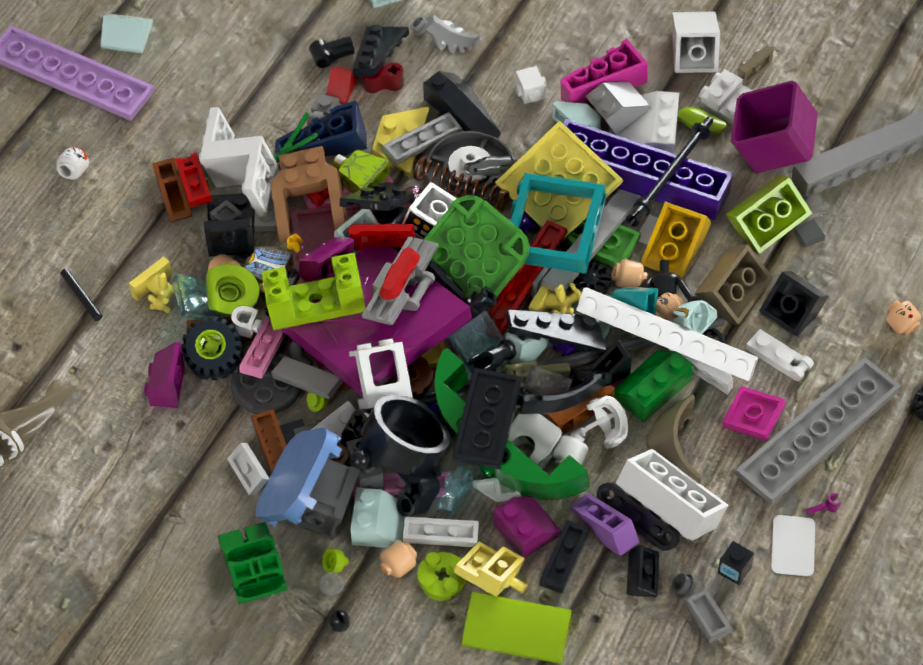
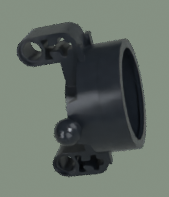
(404, 439)

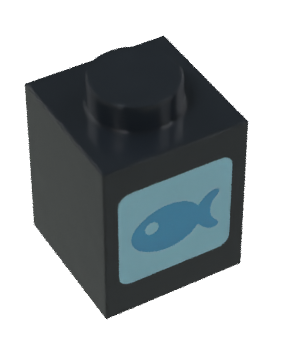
(735, 562)

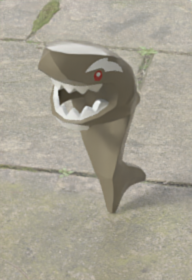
(22, 423)

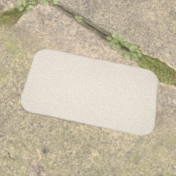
(793, 545)

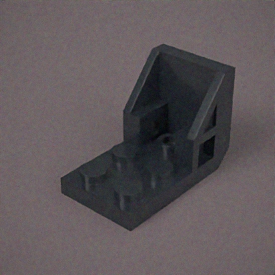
(230, 236)

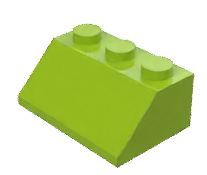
(769, 213)

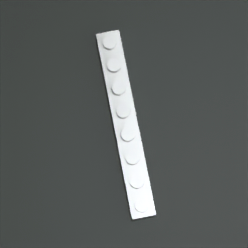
(667, 334)

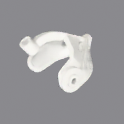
(603, 419)

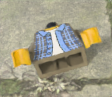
(270, 258)

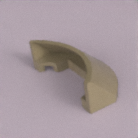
(664, 435)

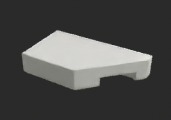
(494, 489)

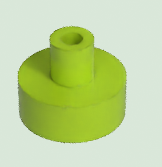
(334, 560)

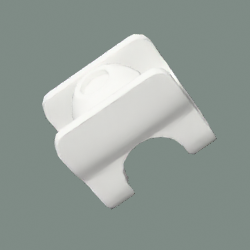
(538, 432)

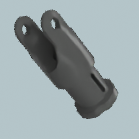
(490, 165)

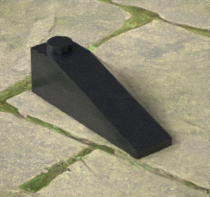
(452, 94)

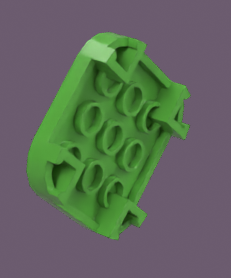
(478, 246)

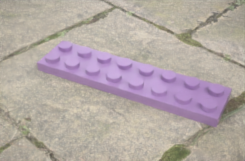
(73, 73)

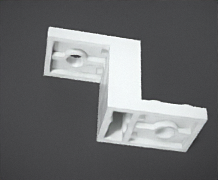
(238, 161)

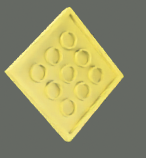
(565, 157)

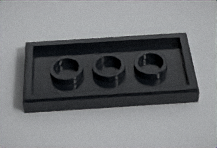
(487, 418)

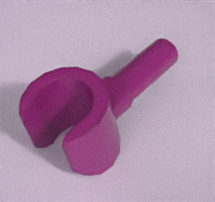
(829, 505)

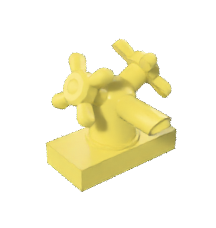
(154, 280)
(556, 301)

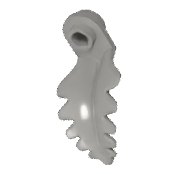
(445, 34)

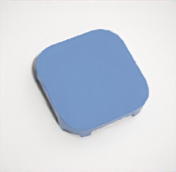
(295, 476)

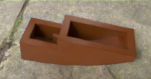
(172, 190)

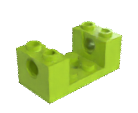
(293, 306)

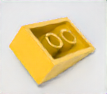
(676, 239)

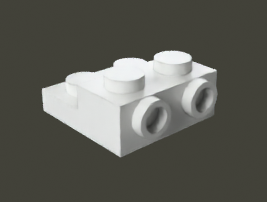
(722, 95)

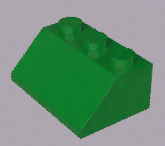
(654, 383)

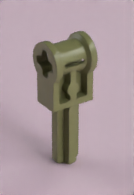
(522, 369)

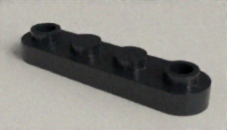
(645, 521)

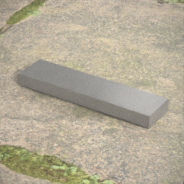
(420, 139)

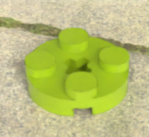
(429, 581)

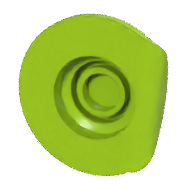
(229, 288)

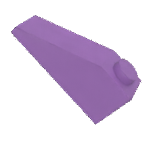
(606, 524)

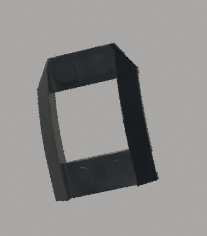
(583, 385)

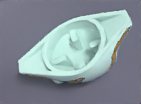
(695, 315)

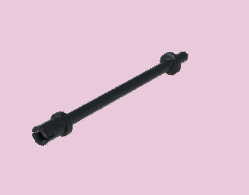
(643, 207)

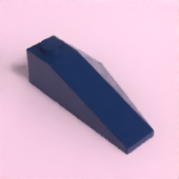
(337, 132)

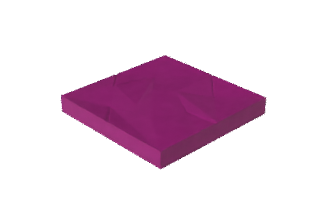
(418, 330)

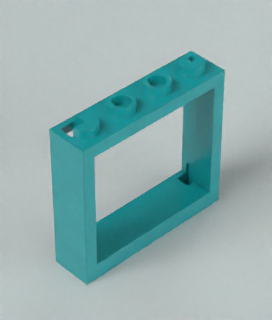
(558, 259)

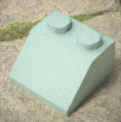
(376, 519)

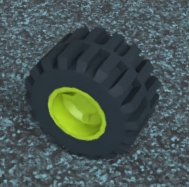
(212, 348)

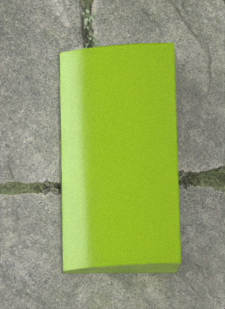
(516, 627)

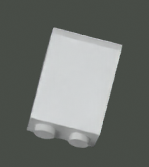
(695, 42)

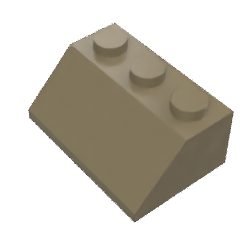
(735, 283)

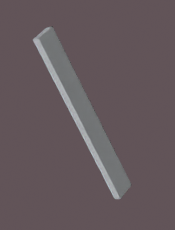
(612, 216)

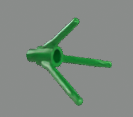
(288, 147)

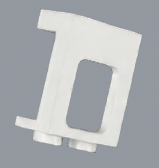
(370, 392)

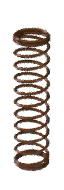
(423, 172)

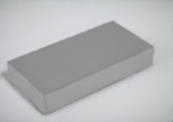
(708, 615)

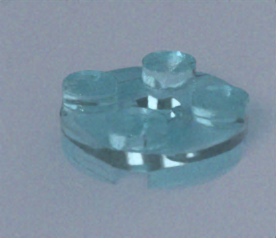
(457, 487)

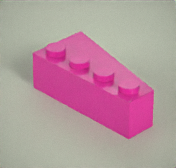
(617, 65)

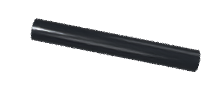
(81, 294)

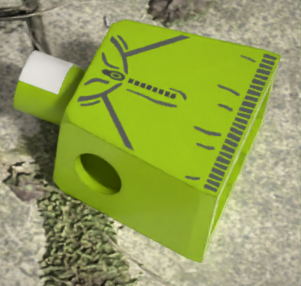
(361, 170)

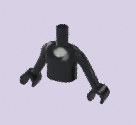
(667, 282)

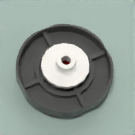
(463, 148)

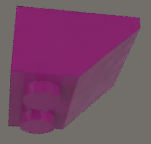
(319, 262)
(166, 377)
(525, 525)

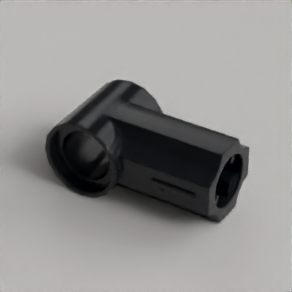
(326, 52)

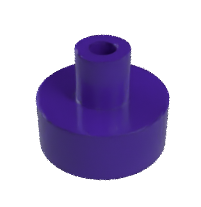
(526, 223)

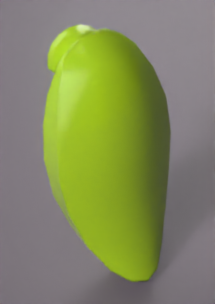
(693, 115)

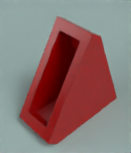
(341, 83)

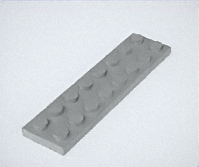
(817, 431)

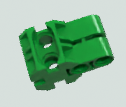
(252, 563)

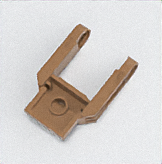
(300, 175)

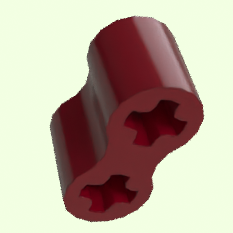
(388, 78)

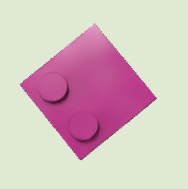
(754, 413)

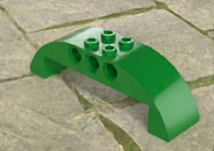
(517, 470)

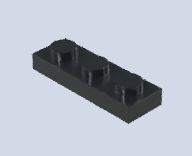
(564, 556)

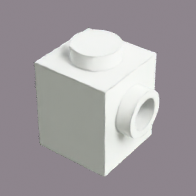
(530, 85)

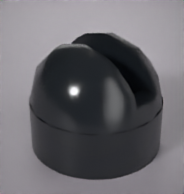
(335, 623)

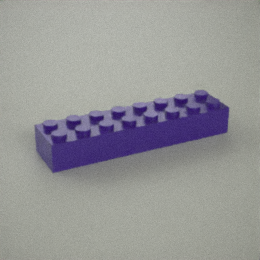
(640, 166)

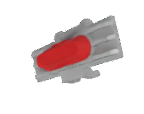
(390, 285)

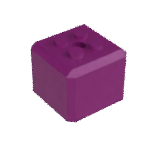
(774, 127)

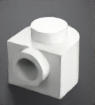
(246, 321)

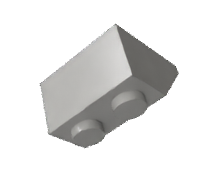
(618, 104)

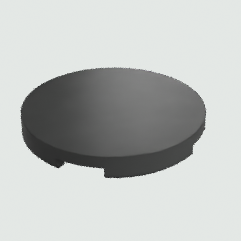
(263, 394)

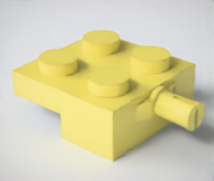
(491, 569)

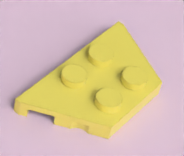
(396, 125)

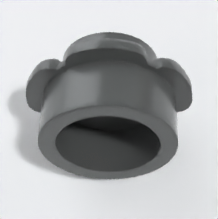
(683, 585)

